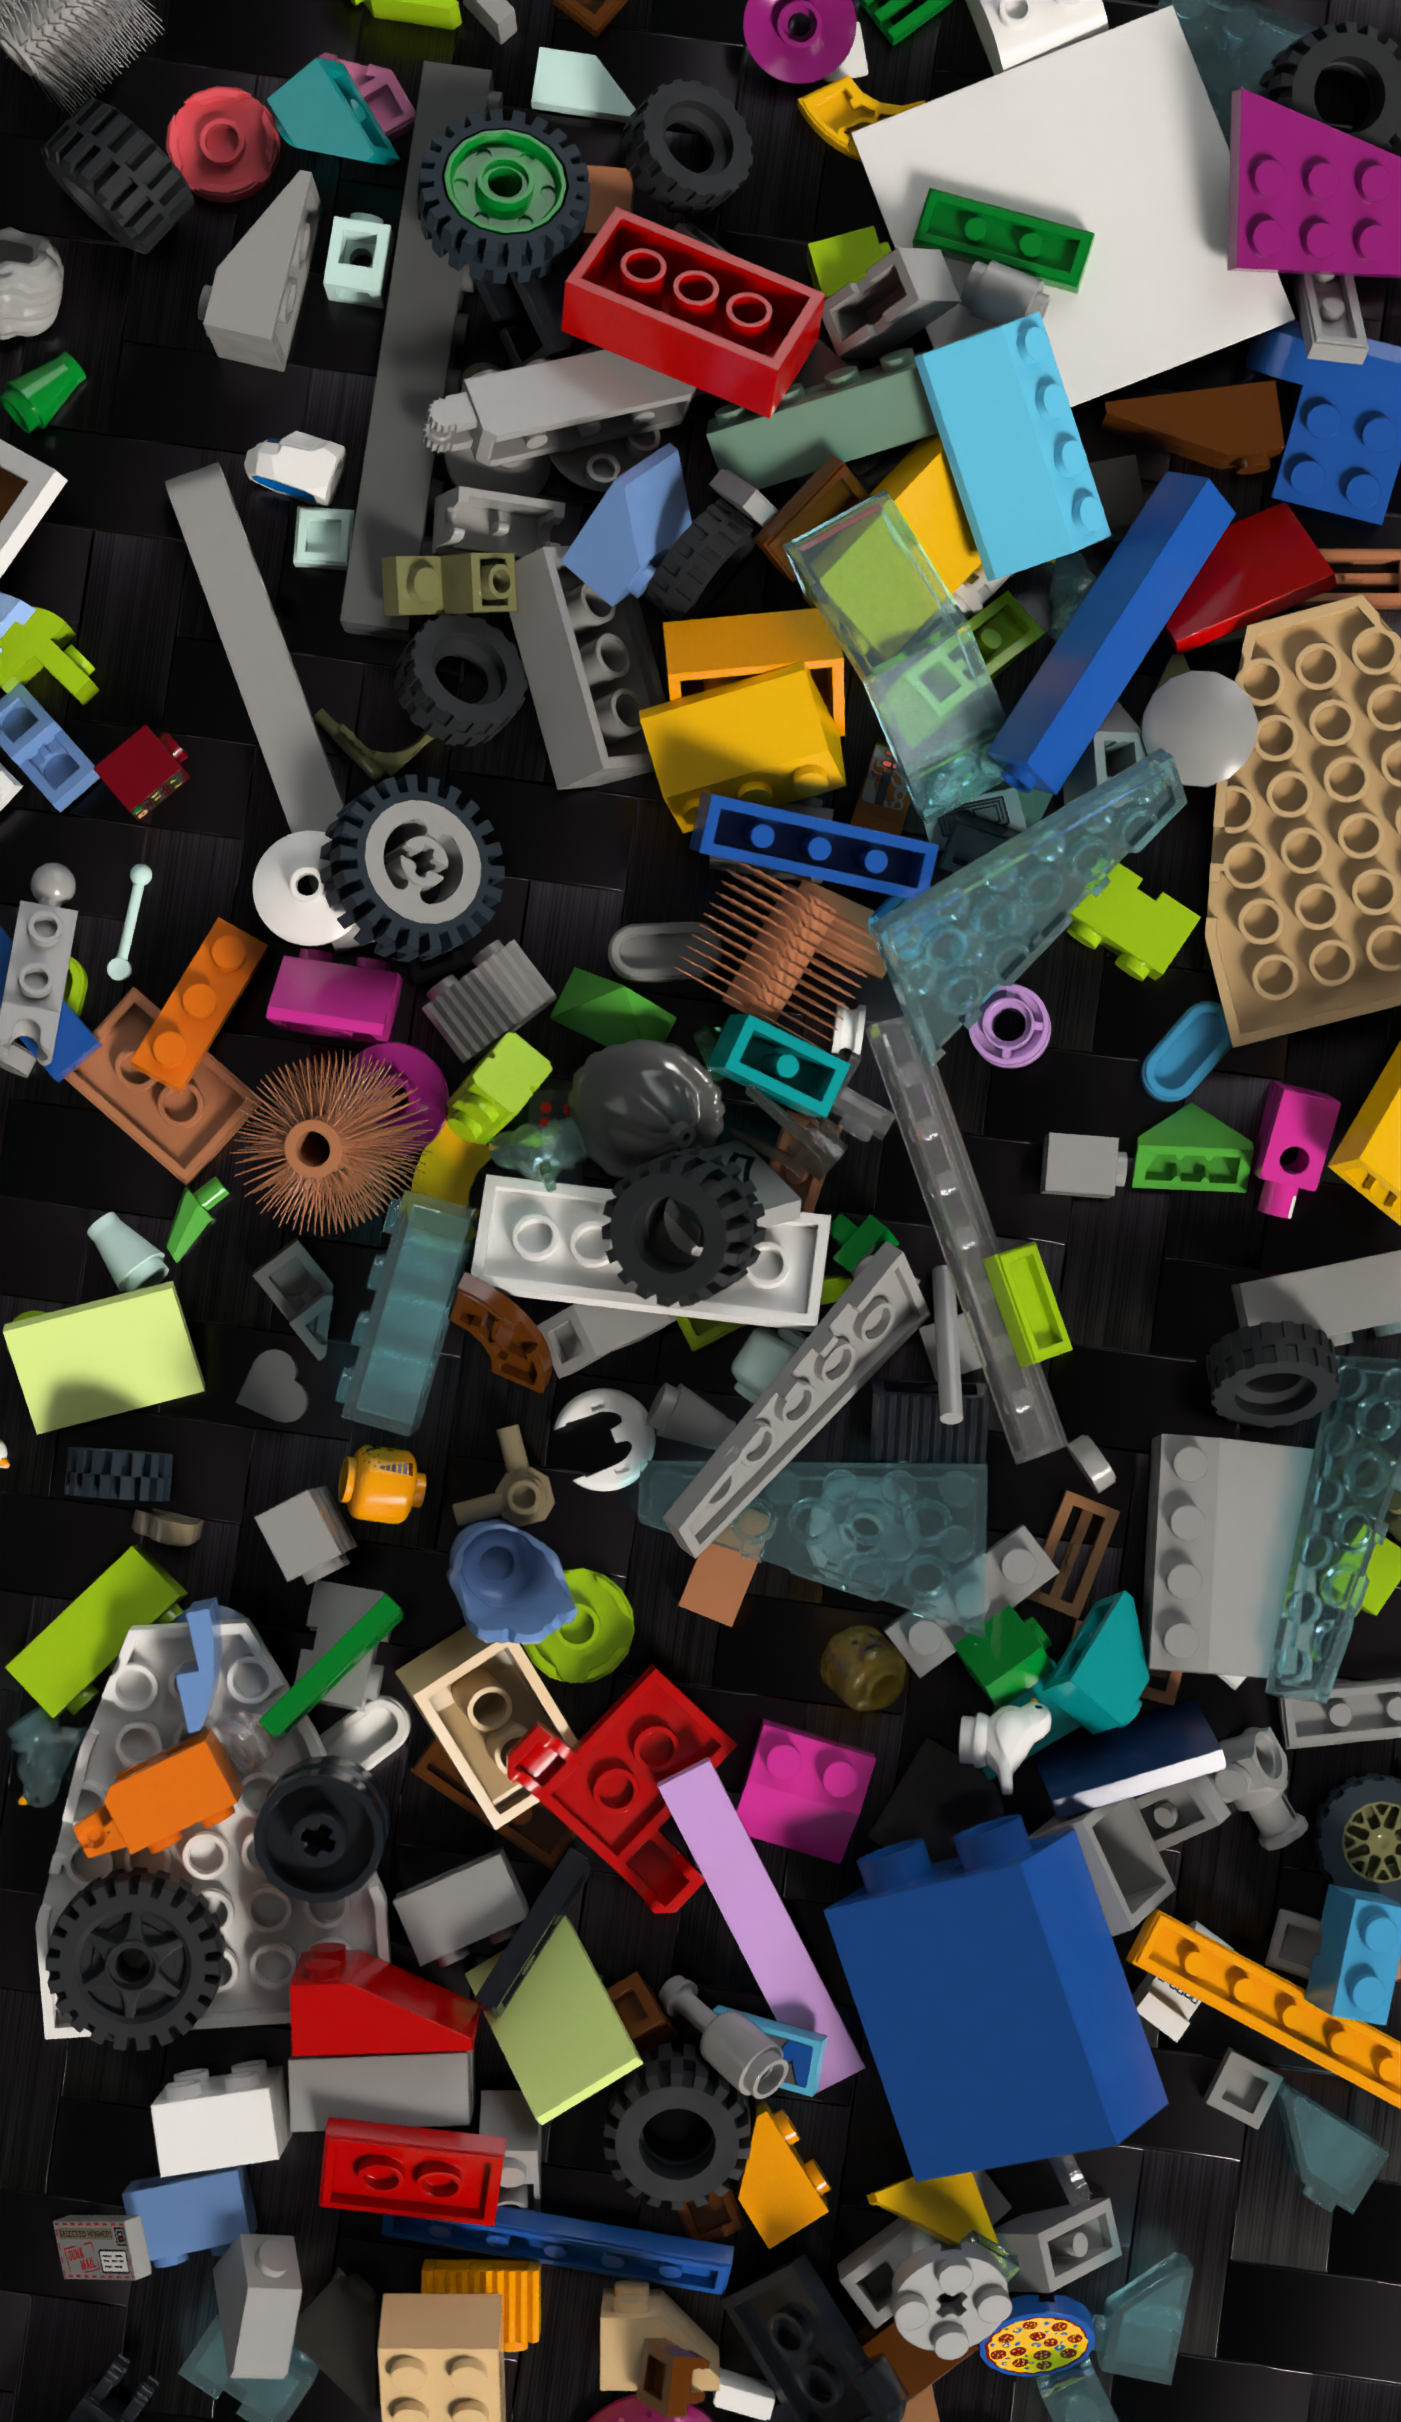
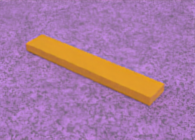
(1268, 2004)

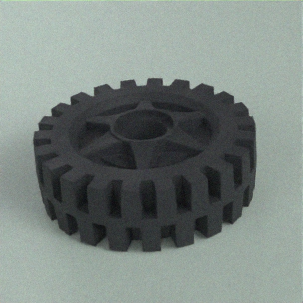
(125, 2001)

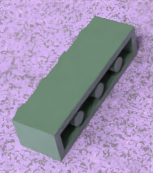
(841, 418)

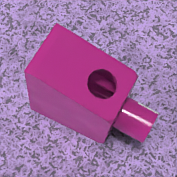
(1292, 1119)

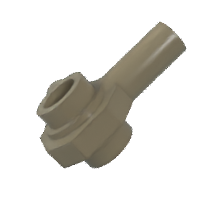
(522, 1494)

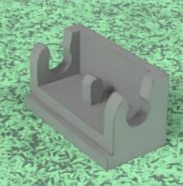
(492, 522)

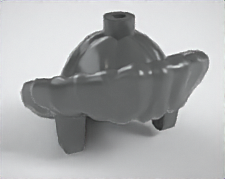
(644, 1103)

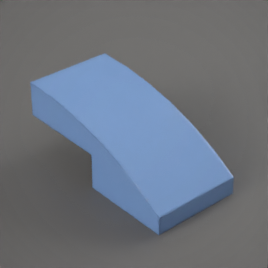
(43, 749)
(200, 1678)

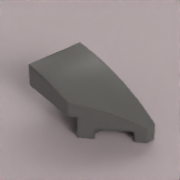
(300, 1292)

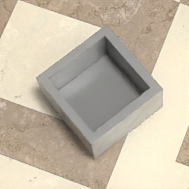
(1120, 1860)

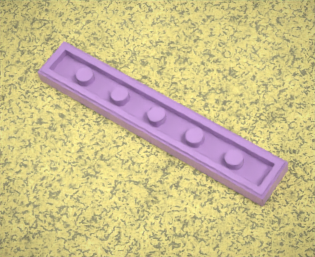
(757, 1914)

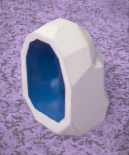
(298, 467)

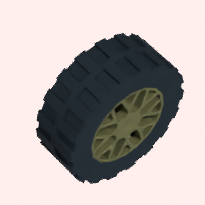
(1361, 1835)

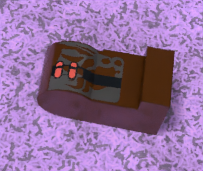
(883, 794)

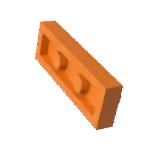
(199, 1005)

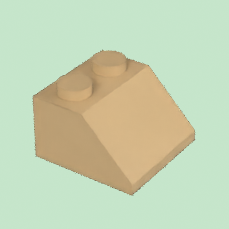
(636, 2313)

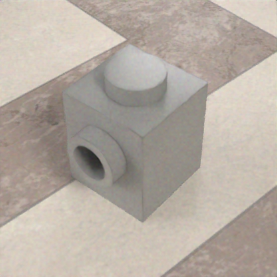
(1082, 1165)

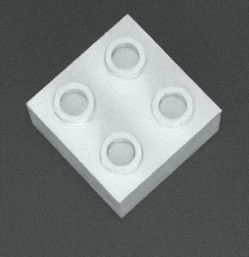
(221, 2118)

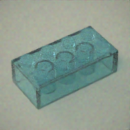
(409, 1312)

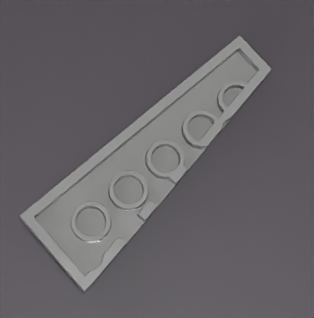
(820, 1378)

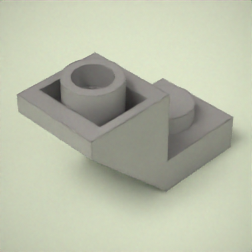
(590, 1332)

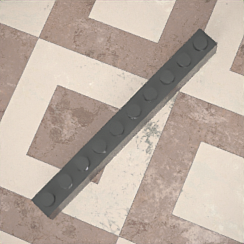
(414, 369)

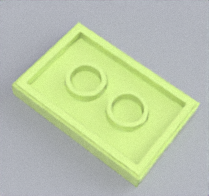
(104, 1357)
(560, 2028)

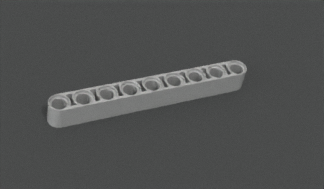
(258, 655)

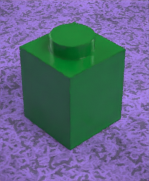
(1008, 1657)

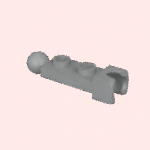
(39, 962)

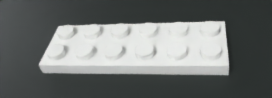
(555, 1251)

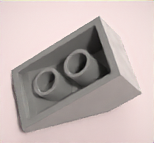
(263, 279)

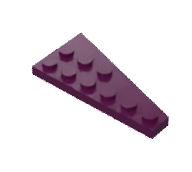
(1309, 196)

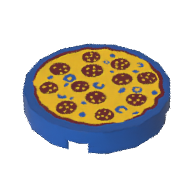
(1040, 2337)

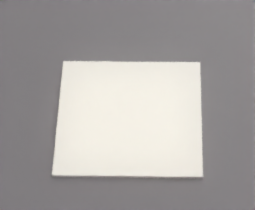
(1105, 143)

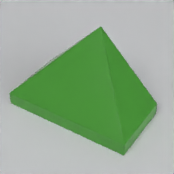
(609, 1011)
(1192, 1154)

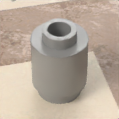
(1002, 293)

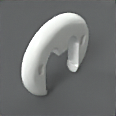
(631, 1429)

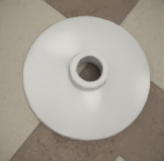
(276, 894)

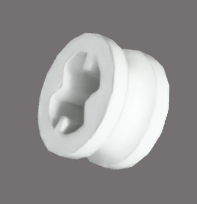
(849, 1030)

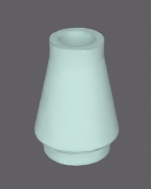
(127, 1255)

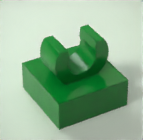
(858, 1242)

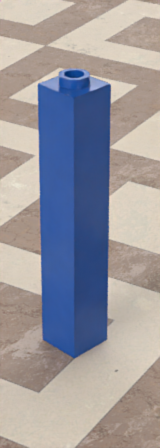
(1111, 633)

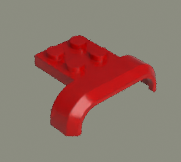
(610, 1780)

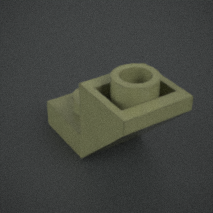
(449, 584)

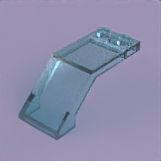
(907, 650)

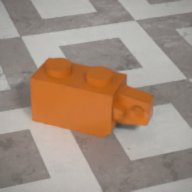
(162, 1797)

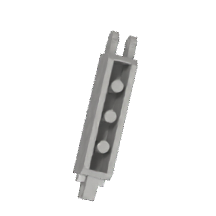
(555, 407)

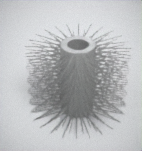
(41, 28)

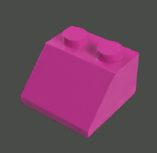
(336, 998)
(804, 1790)

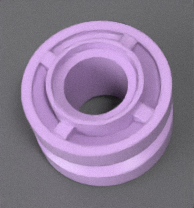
(1025, 1048)

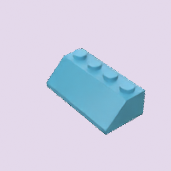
(1013, 446)

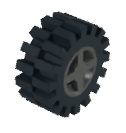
(118, 1474)

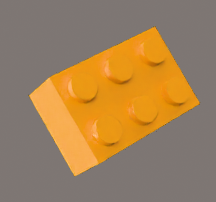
(733, 648)

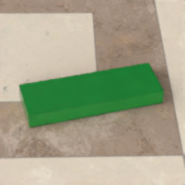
(985, 232)
(332, 1668)

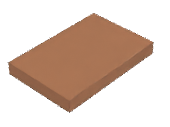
(173, 1127)

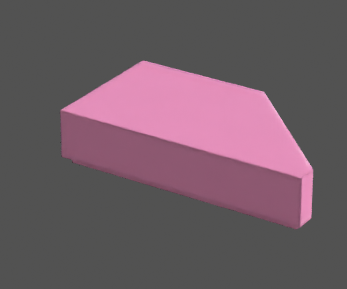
(382, 95)

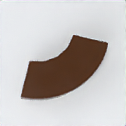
(505, 1330)

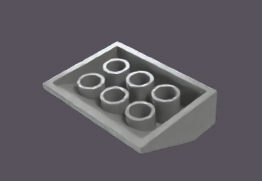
(1219, 1551)

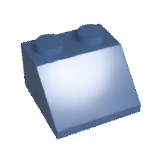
(632, 528)

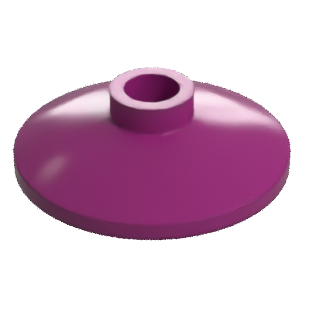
(799, 57)
(421, 1073)

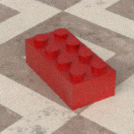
(692, 312)

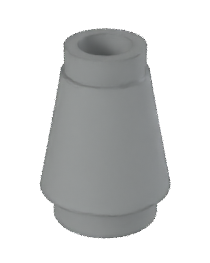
(688, 1418)

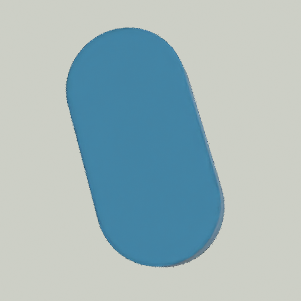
(1186, 1053)

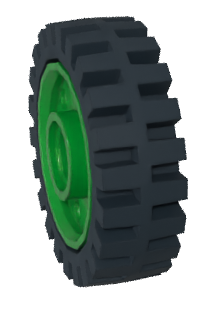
(464, 189)

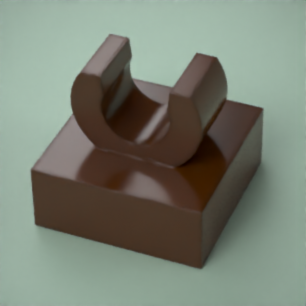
(667, 2377)

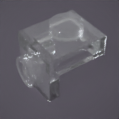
(858, 1114)

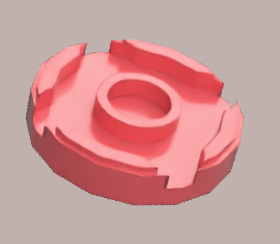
(224, 144)

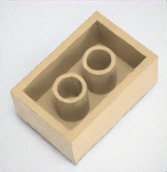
(442, 2358)

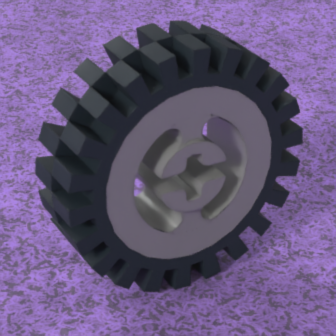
(387, 897)

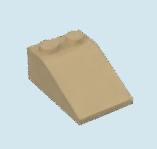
(478, 1707)

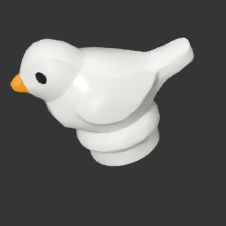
(1003, 1738)

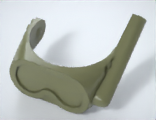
(371, 762)

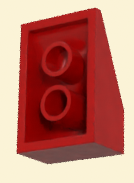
(369, 2006)

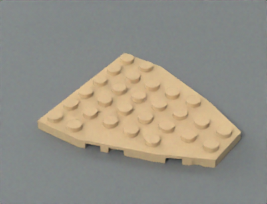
(1311, 828)

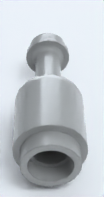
(728, 2041)

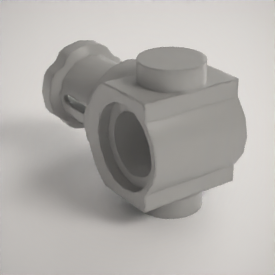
(1257, 1783)

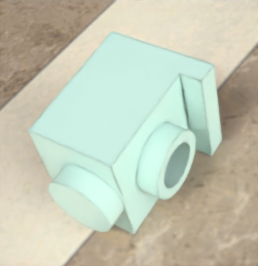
(351, 238)

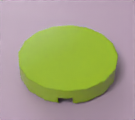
(595, 1638)

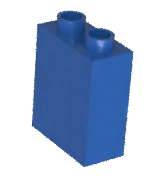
(994, 2001)

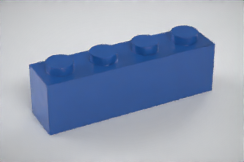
(812, 846)

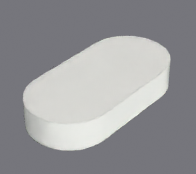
(370, 1734)

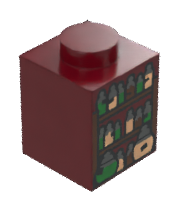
(144, 770)

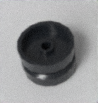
(317, 1863)

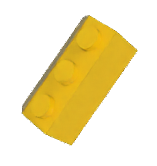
(745, 741)

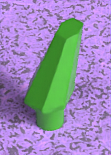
(193, 1216)

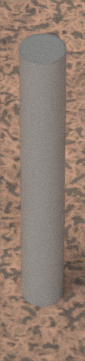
(947, 1346)

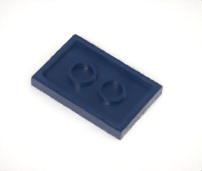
(1128, 1761)

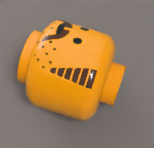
(381, 1484)

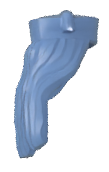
(508, 1583)

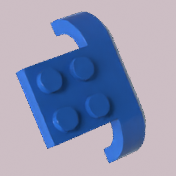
(1343, 426)

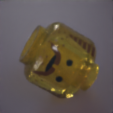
(863, 1668)

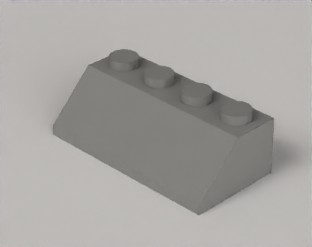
(585, 672)

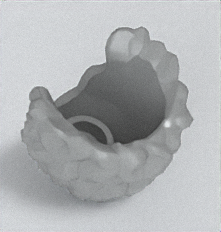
(28, 283)

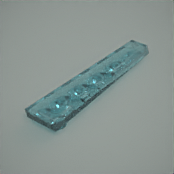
(1339, 1526)

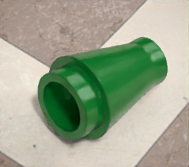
(41, 392)

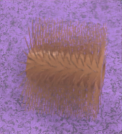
(781, 952)
(332, 1141)

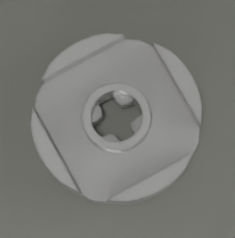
(953, 2325)

